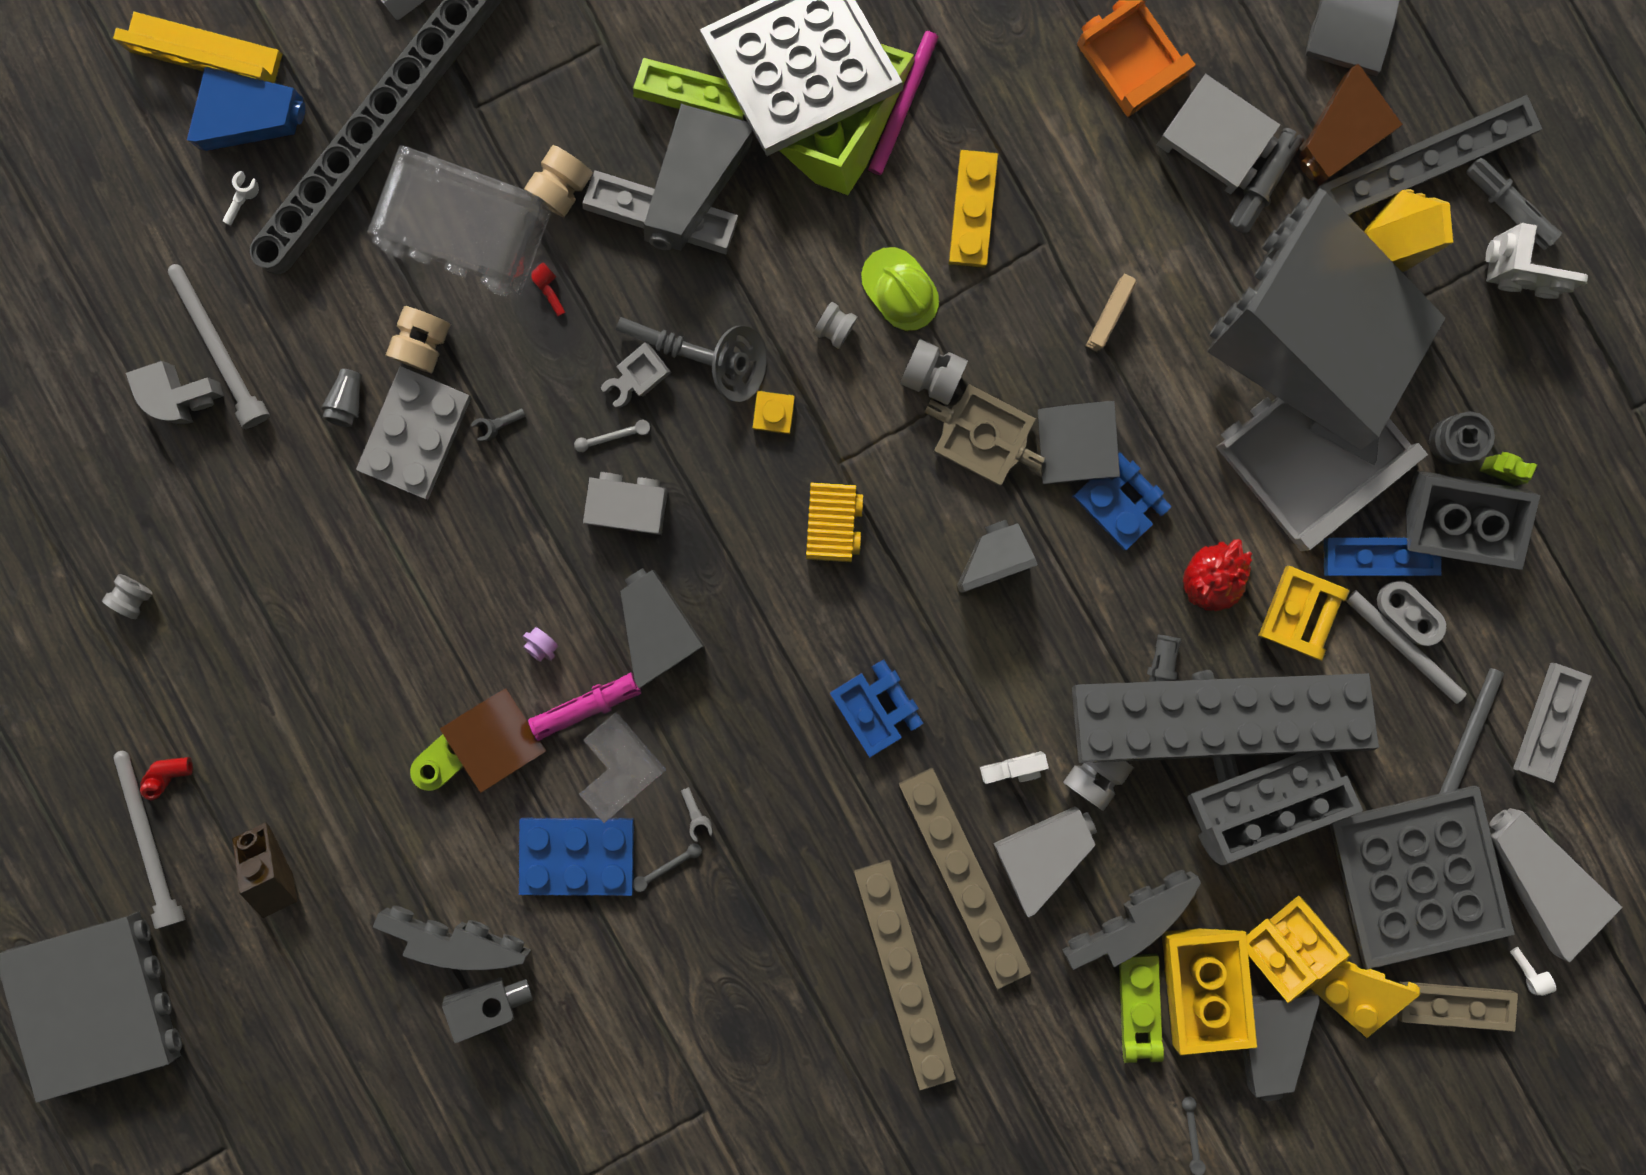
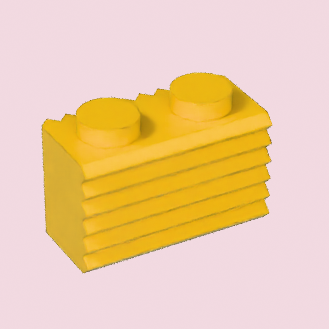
(832, 522)

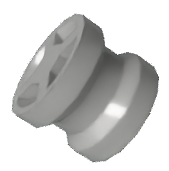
(835, 325)
(127, 596)

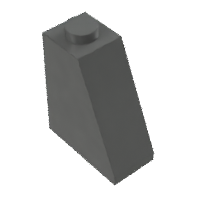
(655, 627)
(1281, 1043)

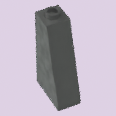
(695, 170)

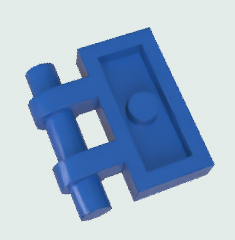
(1114, 510)
(865, 713)

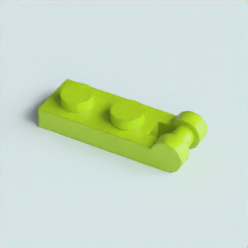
(1141, 1008)

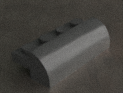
(1272, 805)

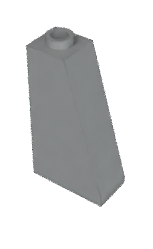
(1554, 889)

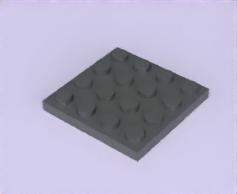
(1421, 877)

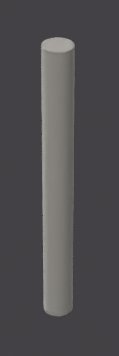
(1406, 647)

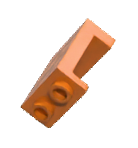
(1133, 55)

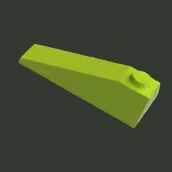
(842, 150)

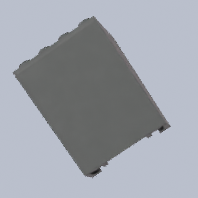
(1329, 323)

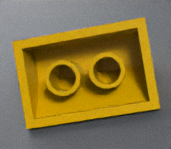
(1209, 990)

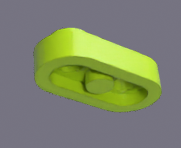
(442, 759)

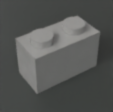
(625, 505)

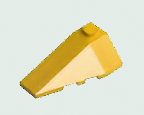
(1411, 228)

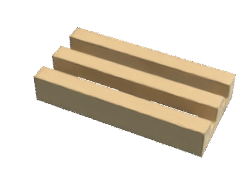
(1111, 312)

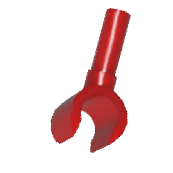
(542, 277)

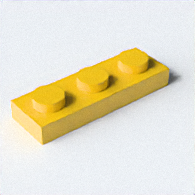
(973, 208)

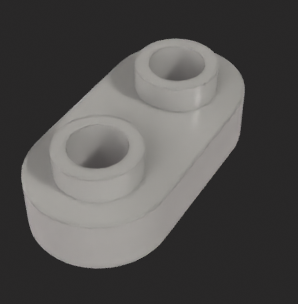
(1410, 612)

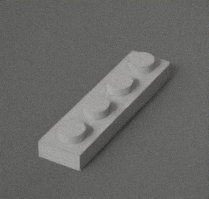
(631, 202)

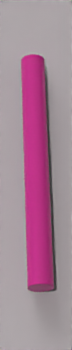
(903, 103)

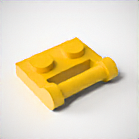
(1292, 610)

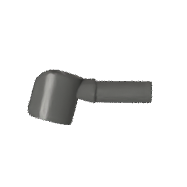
(496, 424)

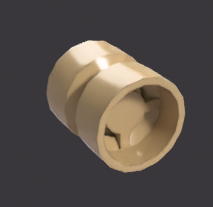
(558, 180)
(411, 351)

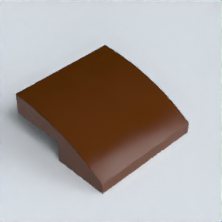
(492, 740)

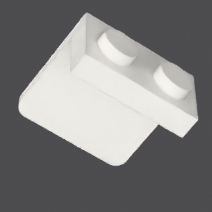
(1510, 266)

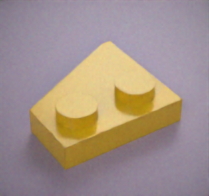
(1364, 996)

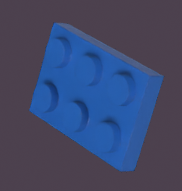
(576, 856)

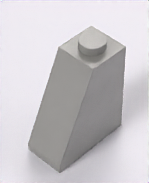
(1045, 855)

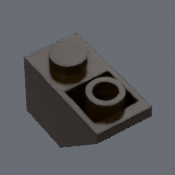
(263, 871)

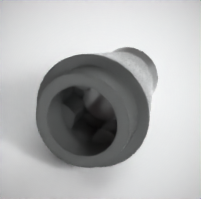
(342, 402)

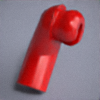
(160, 775)

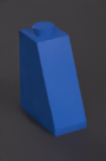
(242, 110)

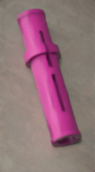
(589, 704)

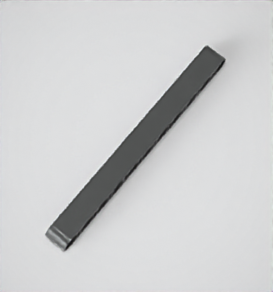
(368, 117)

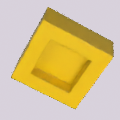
(773, 412)

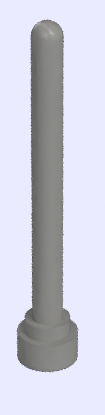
(249, 410)
(165, 910)

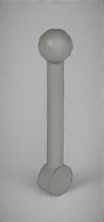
(642, 427)

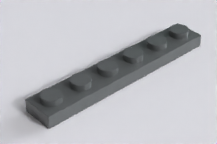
(1434, 156)

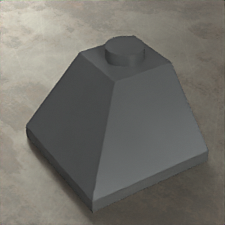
(997, 556)

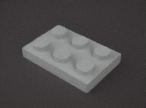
(413, 433)

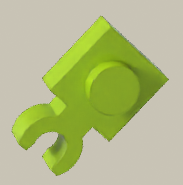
(1509, 468)

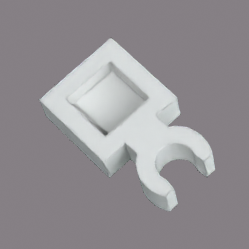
(1025, 767)

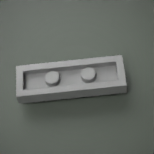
(1552, 722)

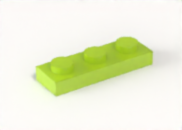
(678, 86)

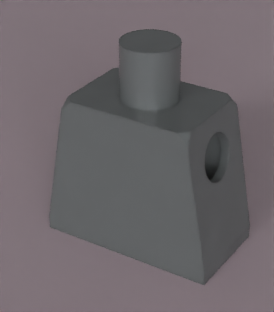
(470, 1017)

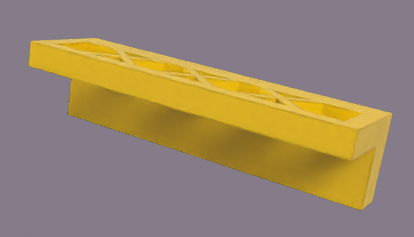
(197, 48)

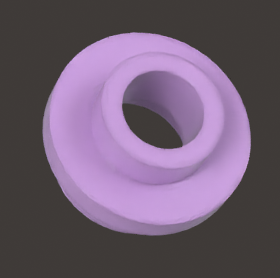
(539, 645)

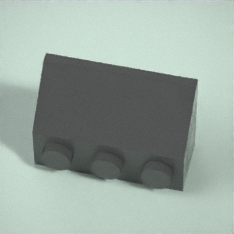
(1470, 519)

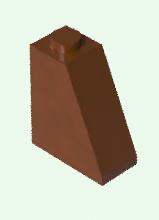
(1348, 127)

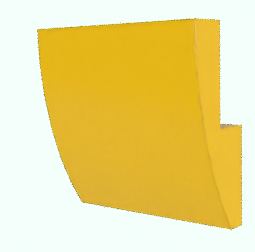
(1295, 949)

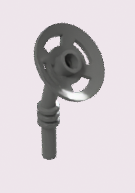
(725, 362)

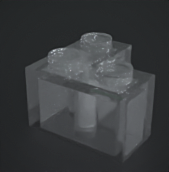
(628, 763)

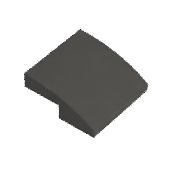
(1352, 33)
(1078, 442)

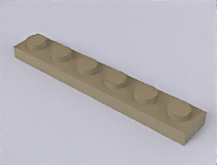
(964, 878)
(904, 975)

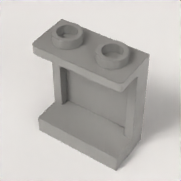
(1221, 133)

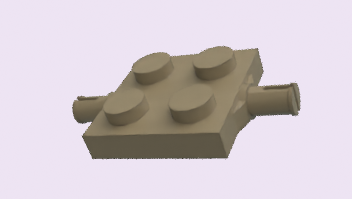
(984, 435)

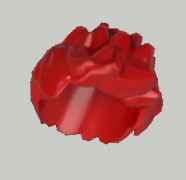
(1217, 576)

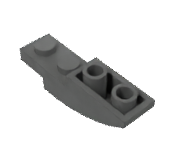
(1149, 917)
(466, 949)

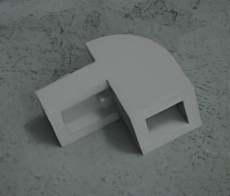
(163, 397)

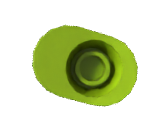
(900, 288)

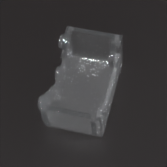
(459, 220)

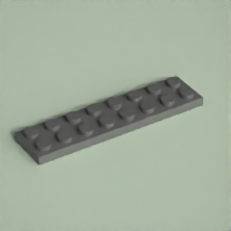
(1224, 718)

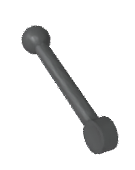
(640, 882)
(1196, 1165)

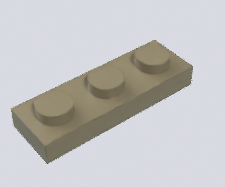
(1462, 1007)

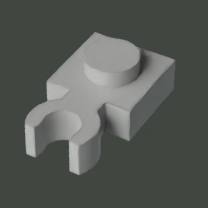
(640, 373)

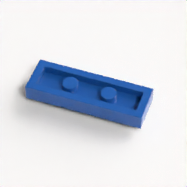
(1376, 558)

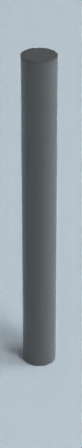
(1472, 731)

